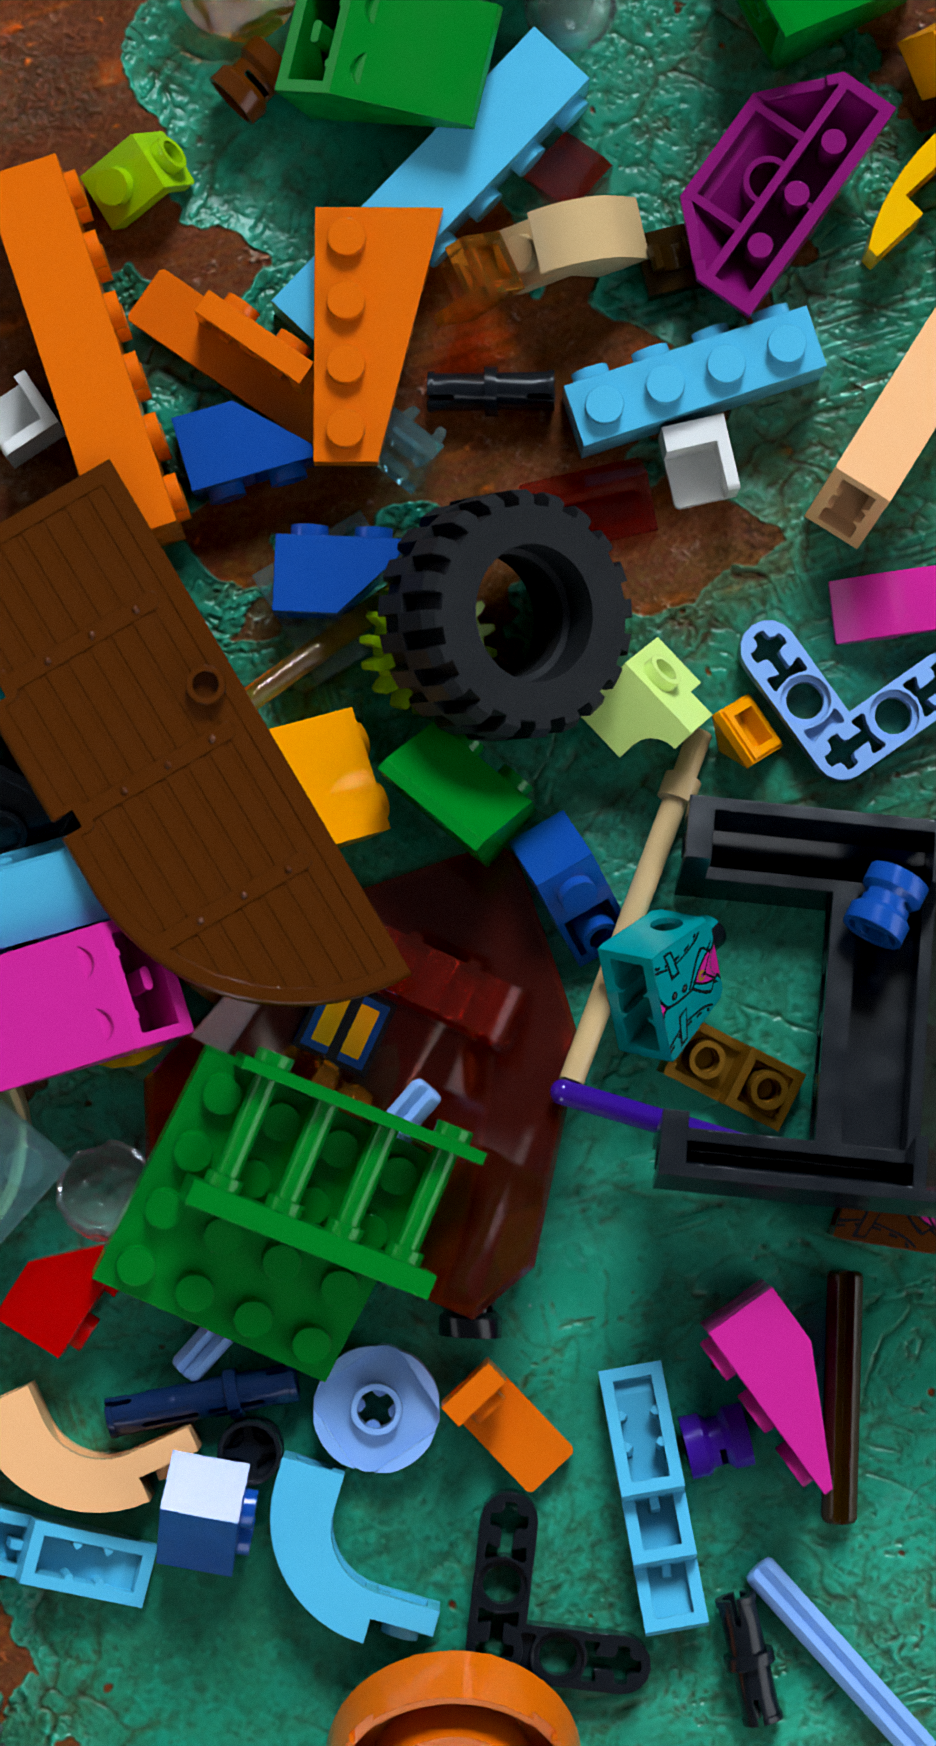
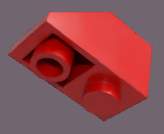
(55, 1300)

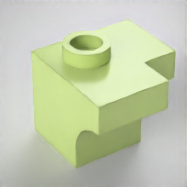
(649, 702)

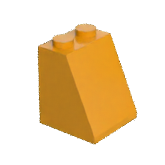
(335, 771)

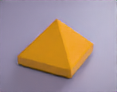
(744, 732)

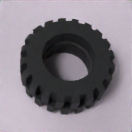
(573, 601)

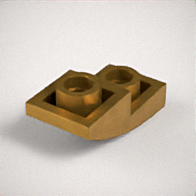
(736, 1075)

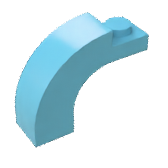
(316, 1569)

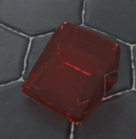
(569, 171)

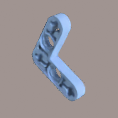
(833, 716)

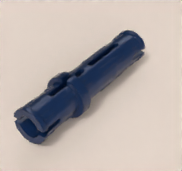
(193, 1401)

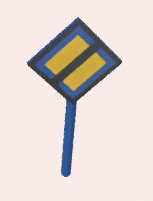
(346, 1031)

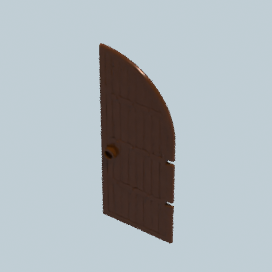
(163, 758)

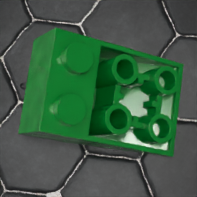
(389, 60)

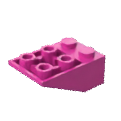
(83, 1005)
(775, 1362)

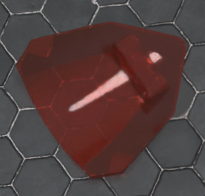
(476, 1024)

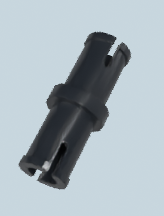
(491, 391)
(749, 1658)

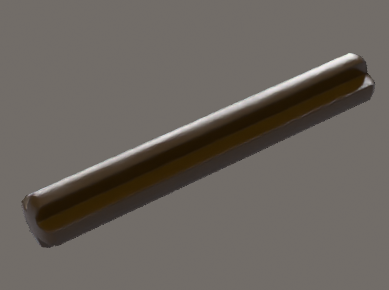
(842, 1393)

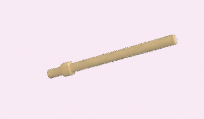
(675, 795)

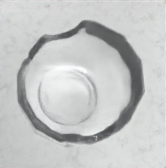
(572, 23)
(97, 1188)

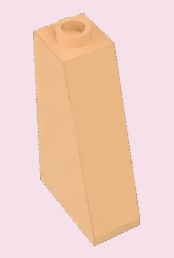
(882, 446)

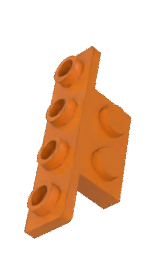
(232, 349)

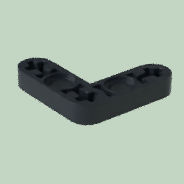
(530, 1635)

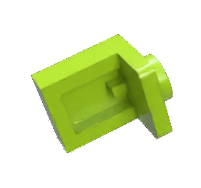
(136, 177)

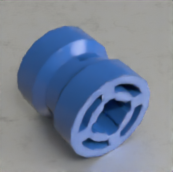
(885, 906)

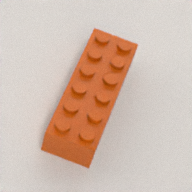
(82, 337)

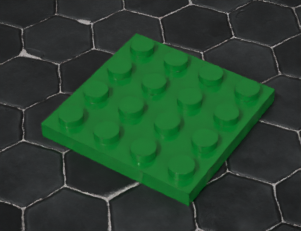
(233, 1277)

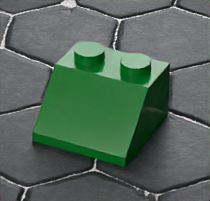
(460, 790)

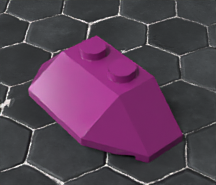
(776, 182)

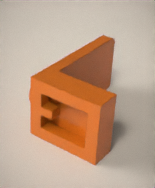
(507, 1425)

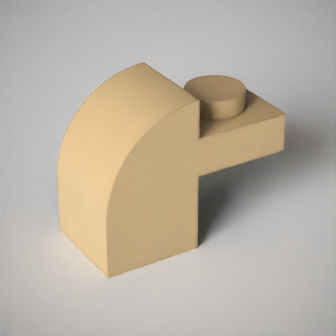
(576, 239)

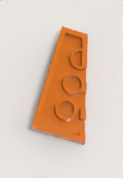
(365, 311)

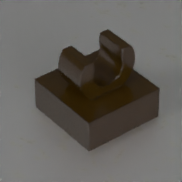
(669, 263)

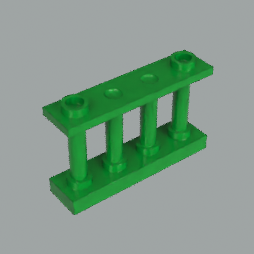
(281, 1212)

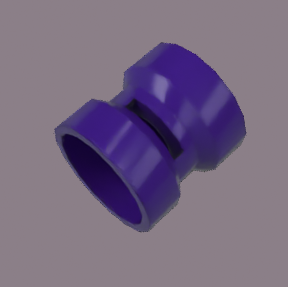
(716, 1440)

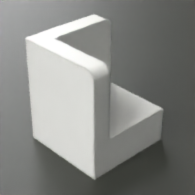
(26, 422)
(699, 461)

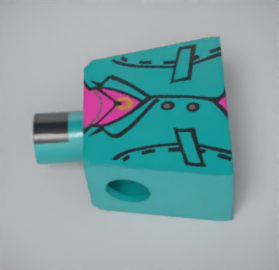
(662, 980)

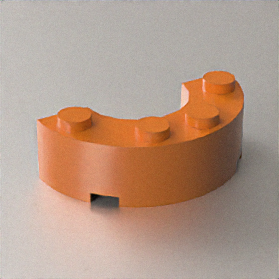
(453, 1702)

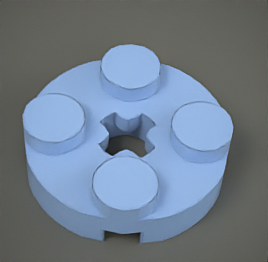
(369, 1444)

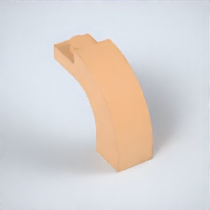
(74, 1477)

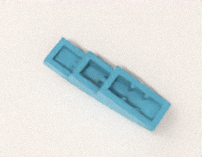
(653, 1498)
(74, 1556)

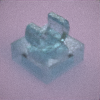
(409, 450)

